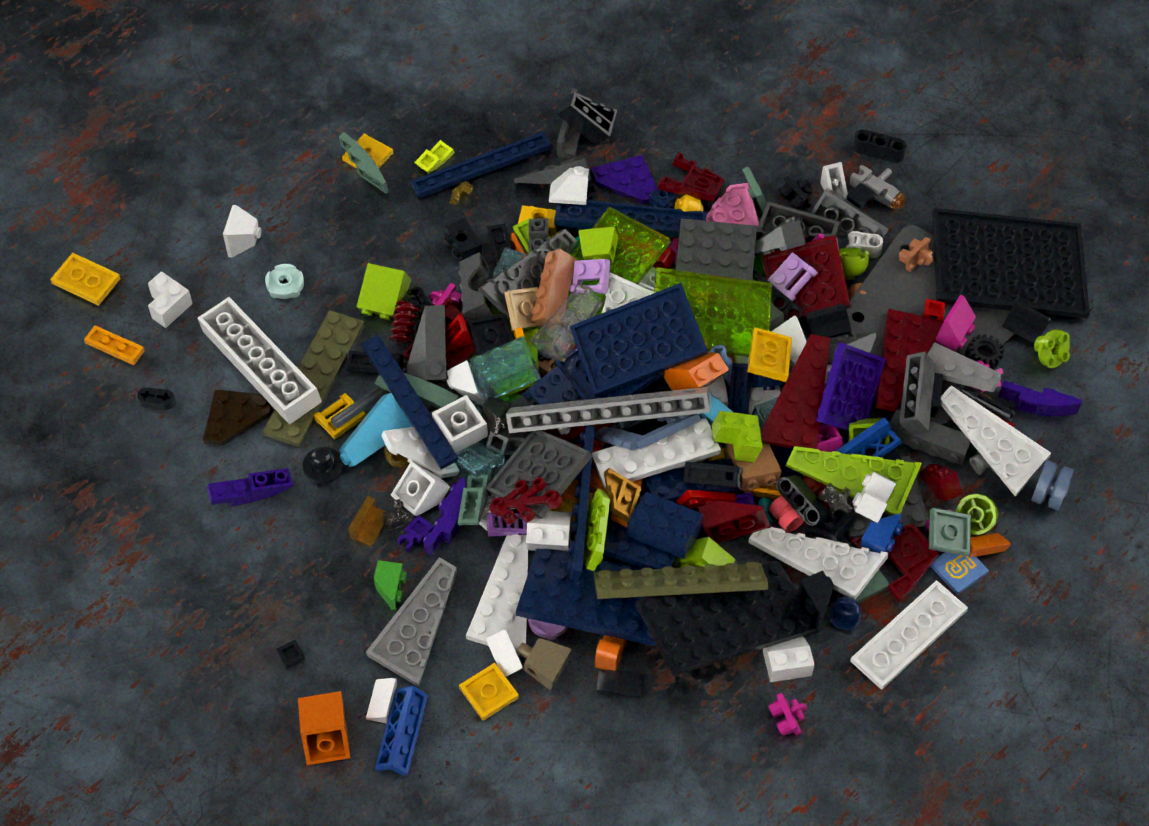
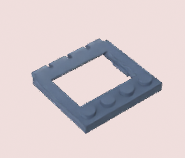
(634, 441)

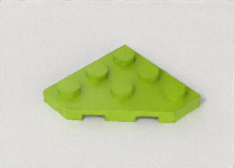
(596, 529)

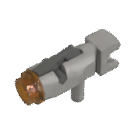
(884, 192)

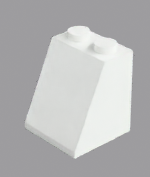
(793, 329)
(550, 532)

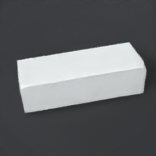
(504, 653)
(381, 700)

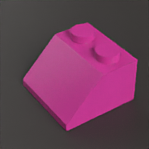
(956, 325)

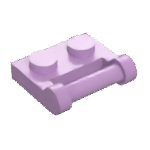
(591, 270)
(788, 273)

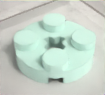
(288, 290)

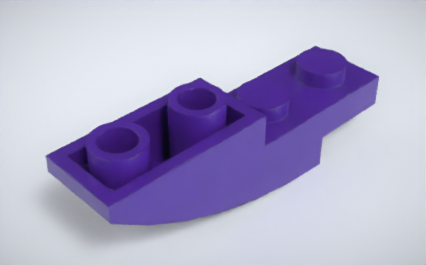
(1045, 404)
(251, 489)
(447, 524)

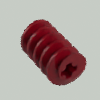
(403, 322)

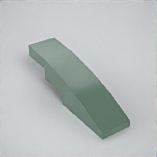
(364, 163)
(428, 392)
(474, 499)

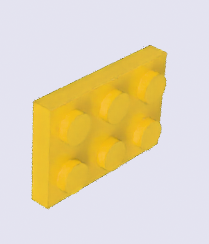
(85, 279)
(769, 354)

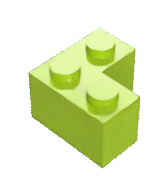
(741, 431)
(705, 552)

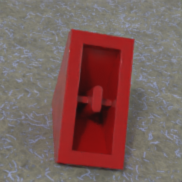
(457, 334)

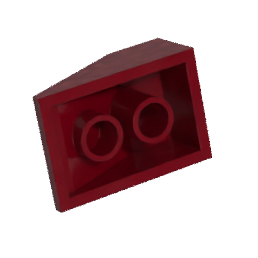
(732, 520)

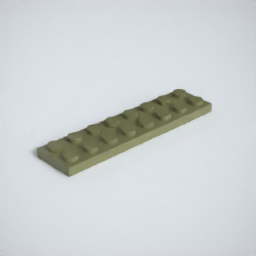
(322, 367)
(680, 580)

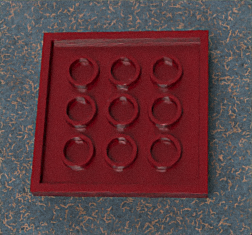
(824, 289)

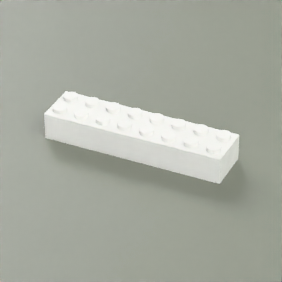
(259, 360)

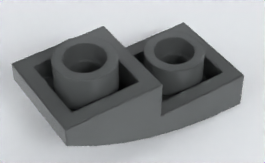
(537, 232)

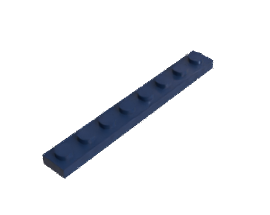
(481, 165)
(409, 402)
(580, 508)

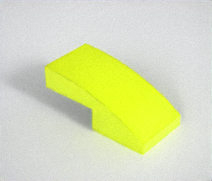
(435, 157)

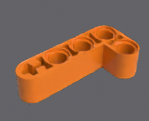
(609, 653)

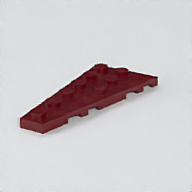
(903, 336)
(796, 409)

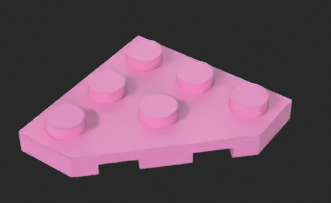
(734, 207)

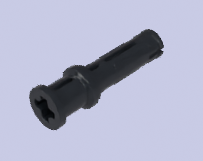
(991, 405)

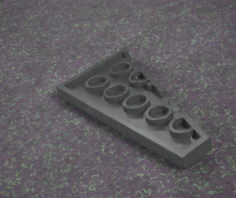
(526, 271)

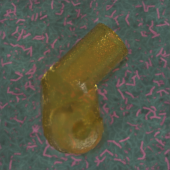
(459, 190)

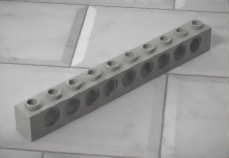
(609, 410)

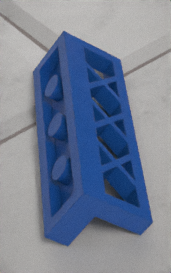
(870, 438)
(405, 730)

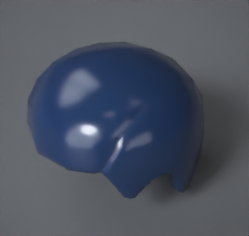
(845, 613)

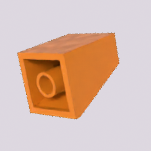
(696, 373)
(323, 728)

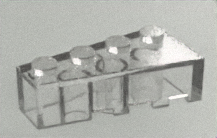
(555, 336)

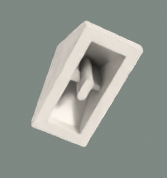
(834, 179)

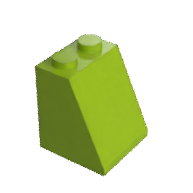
(382, 290)

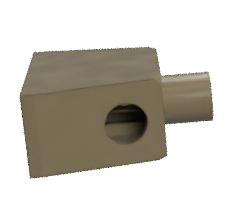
(544, 660)

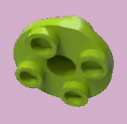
(1053, 348)

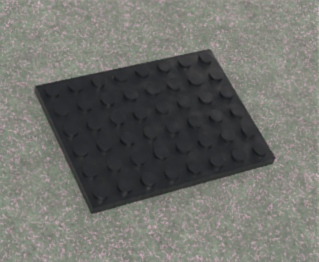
(1010, 260)

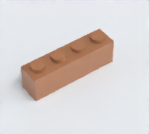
(553, 285)

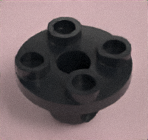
(322, 465)

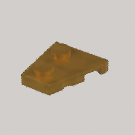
(622, 494)

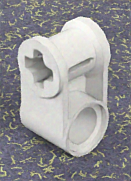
(866, 241)

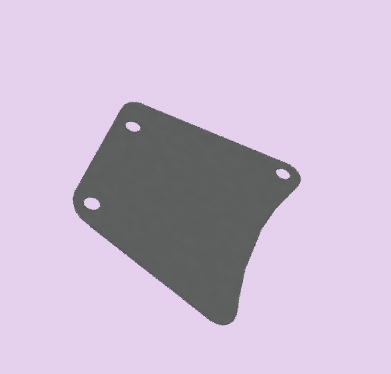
(897, 289)

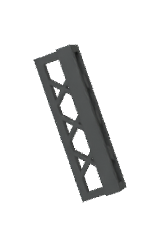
(568, 139)

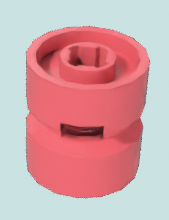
(787, 516)

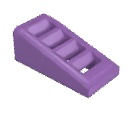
(495, 531)

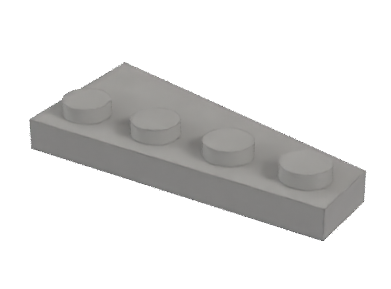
(963, 370)

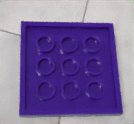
(850, 386)

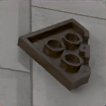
(233, 415)

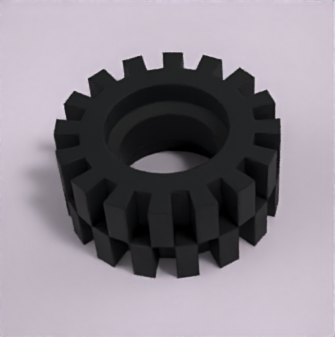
(986, 344)

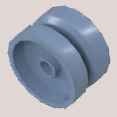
(1053, 485)

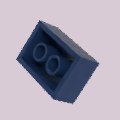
(665, 525)

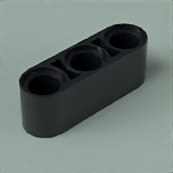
(879, 145)
(794, 498)

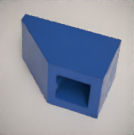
(881, 535)

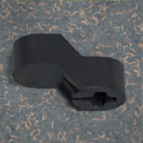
(418, 298)

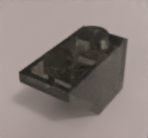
(494, 414)

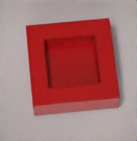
(934, 309)

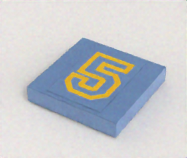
(959, 571)

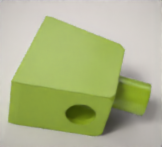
(599, 243)

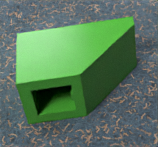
(388, 581)

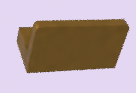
(367, 523)

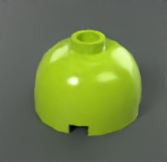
(853, 262)
(982, 512)

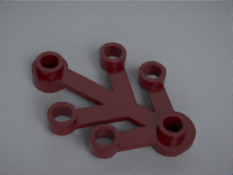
(501, 505)

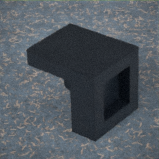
(860, 195)

